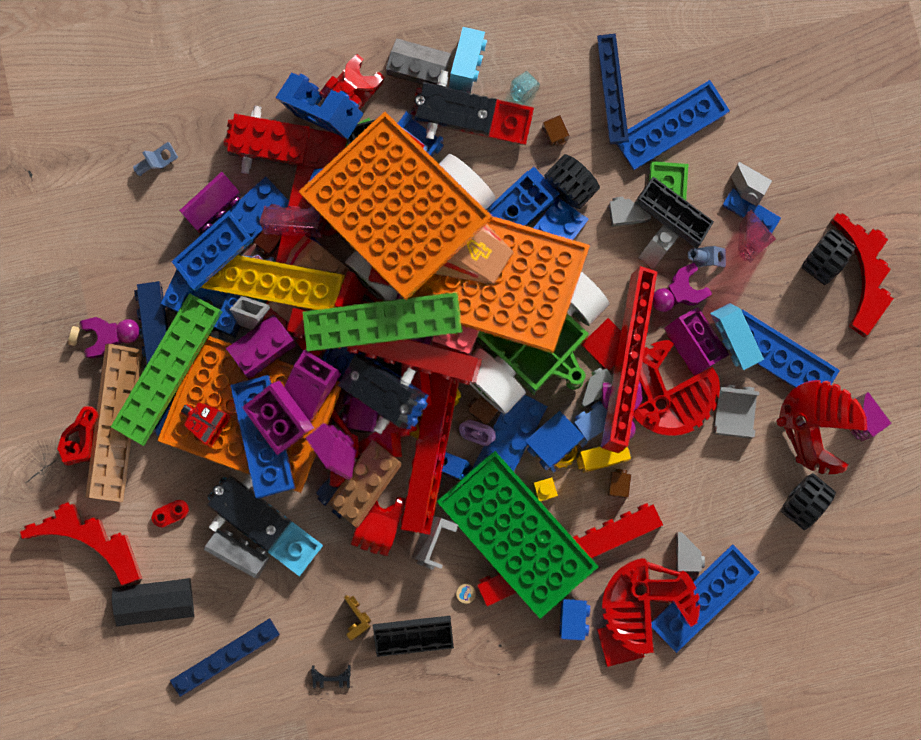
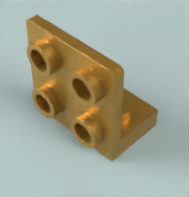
(357, 629)

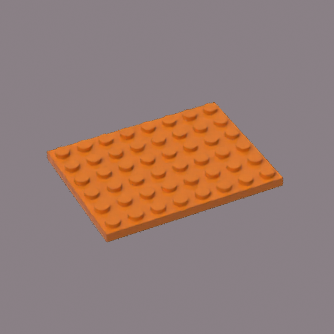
(395, 205)
(530, 293)
(210, 383)

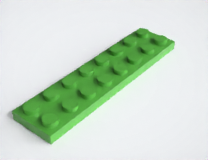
(382, 321)
(166, 369)

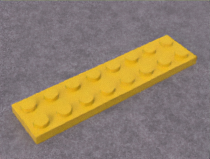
(278, 283)

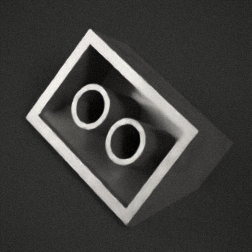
(416, 62)
(237, 553)

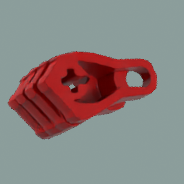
(353, 83)
(86, 433)
(379, 528)

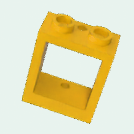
(600, 458)

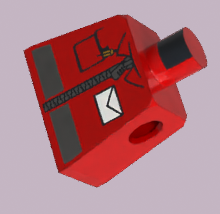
(205, 422)

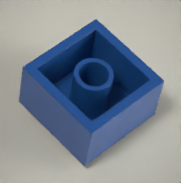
(573, 619)

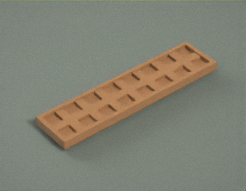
(110, 447)

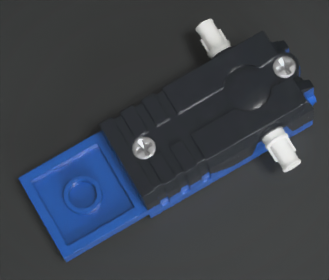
(378, 387)

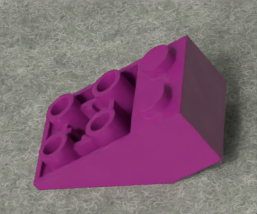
(311, 383)

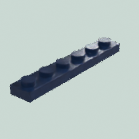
(612, 89)
(225, 657)

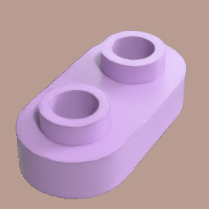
(479, 433)

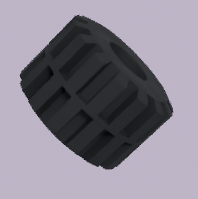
(572, 181)
(828, 257)
(808, 501)

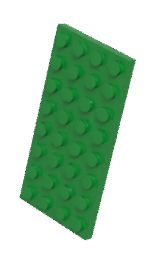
(517, 534)

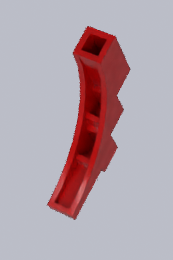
(873, 271)
(390, 436)
(68, 523)

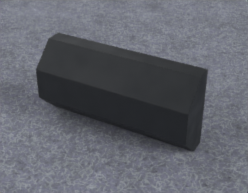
(674, 212)
(152, 602)
(413, 636)

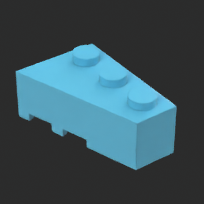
(467, 59)
(737, 336)

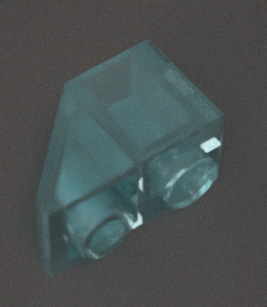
(524, 87)

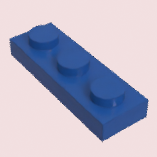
(742, 207)

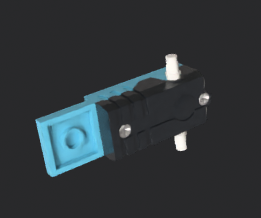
(262, 523)

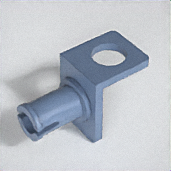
(155, 160)
(707, 256)

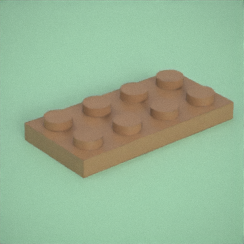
(368, 481)

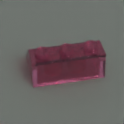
(291, 221)
(753, 237)

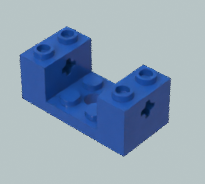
(336, 113)
(526, 196)
(180, 289)

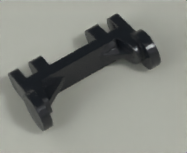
(317, 676)

